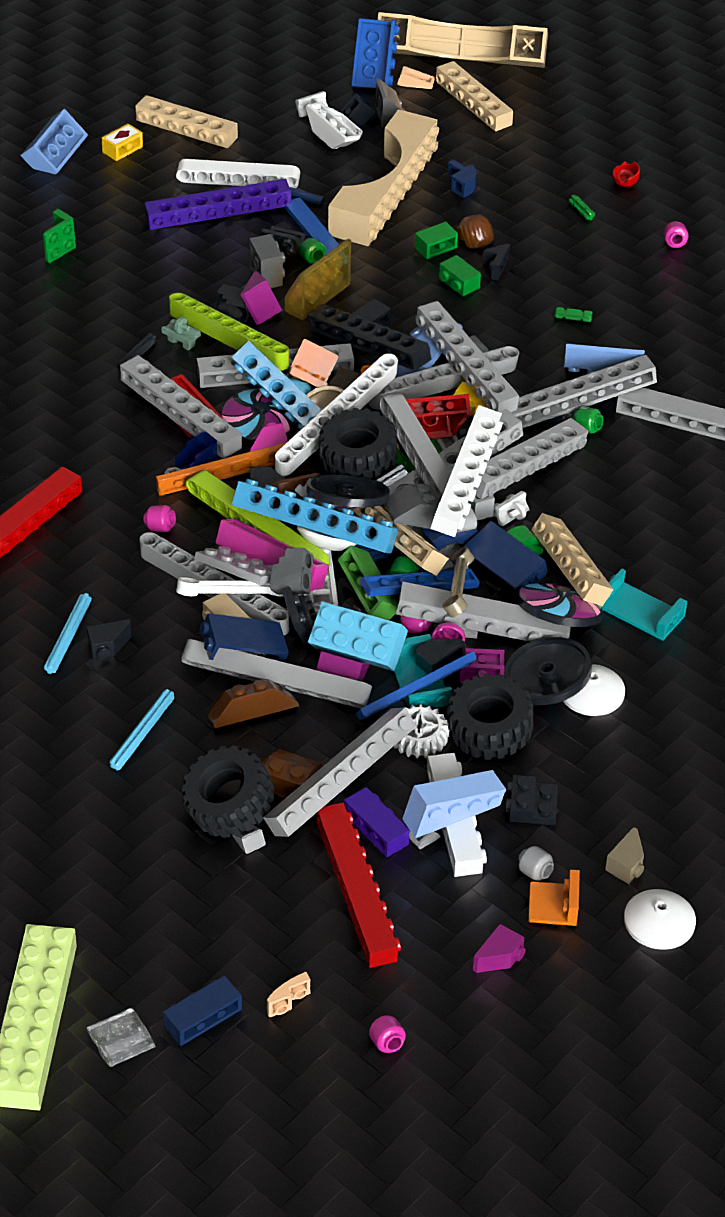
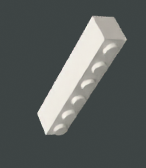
(461, 837)

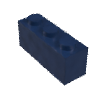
(202, 1010)

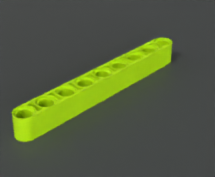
(227, 329)
(220, 498)

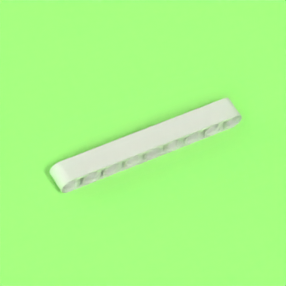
(354, 396)

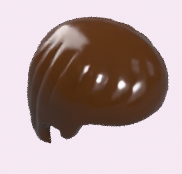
(475, 231)

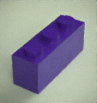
(377, 822)

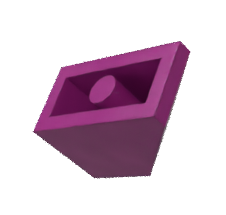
(499, 950)

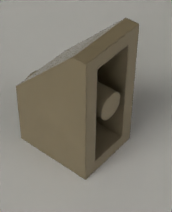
(626, 858)

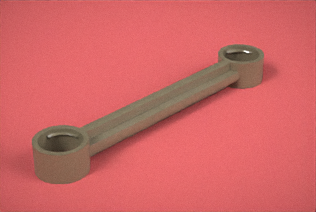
(455, 603)

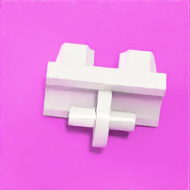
(315, 98)
(512, 508)

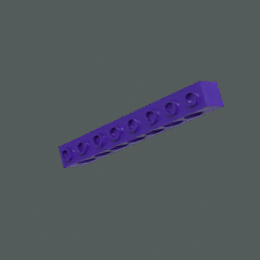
(217, 204)

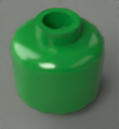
(312, 250)
(589, 418)
(403, 565)

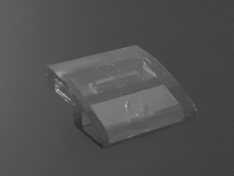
(121, 1037)

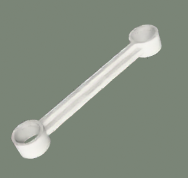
(192, 587)

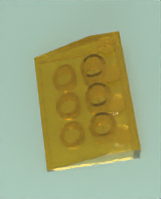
(320, 281)

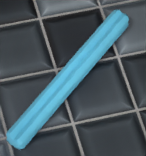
(67, 633)
(142, 729)

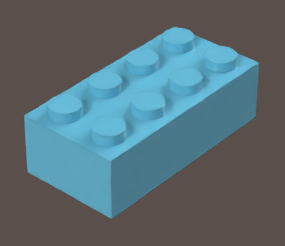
(358, 636)

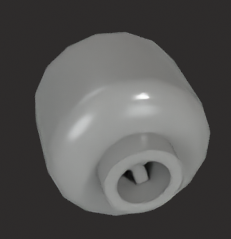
(536, 863)

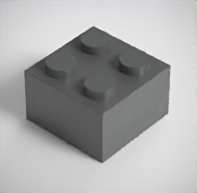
(267, 259)

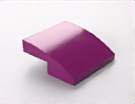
(487, 662)

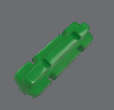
(581, 207)
(573, 314)

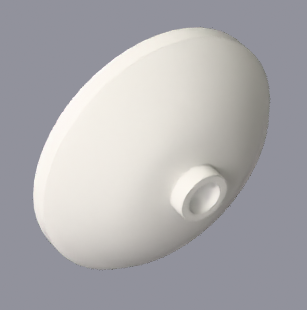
(324, 541)
(600, 695)
(659, 927)

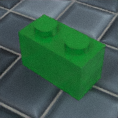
(436, 240)
(460, 275)

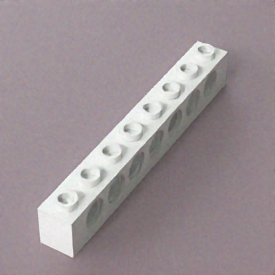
(466, 471)

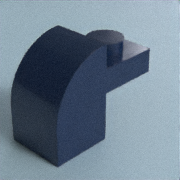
(462, 178)

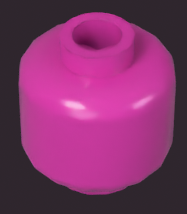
(675, 234)
(159, 518)
(387, 1034)

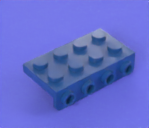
(374, 53)

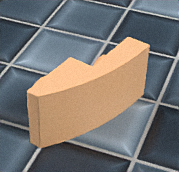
(281, 999)

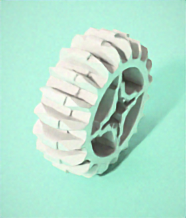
(432, 734)

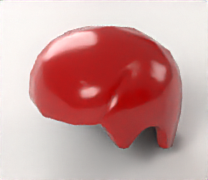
(626, 174)

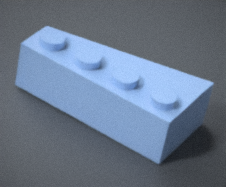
(451, 800)

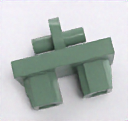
(179, 331)

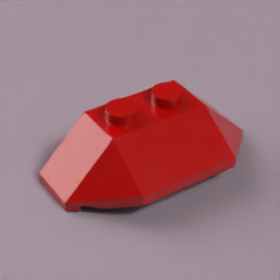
(441, 414)

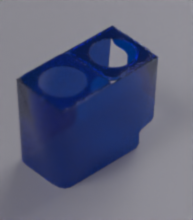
(198, 451)

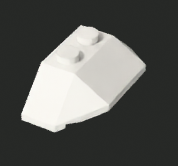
(332, 126)

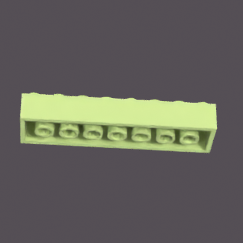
(34, 1014)

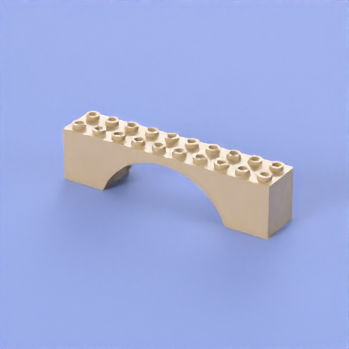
(474, 43)
(363, 209)

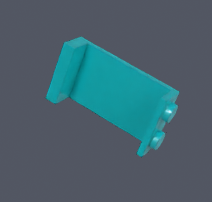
(642, 609)
(407, 672)

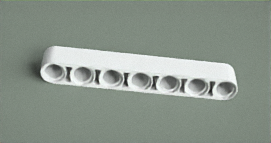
(234, 172)

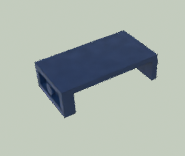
(506, 557)
(243, 635)

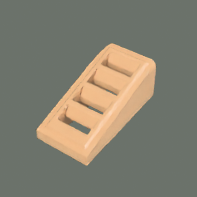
(416, 79)

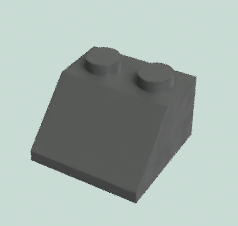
(386, 102)
(413, 506)

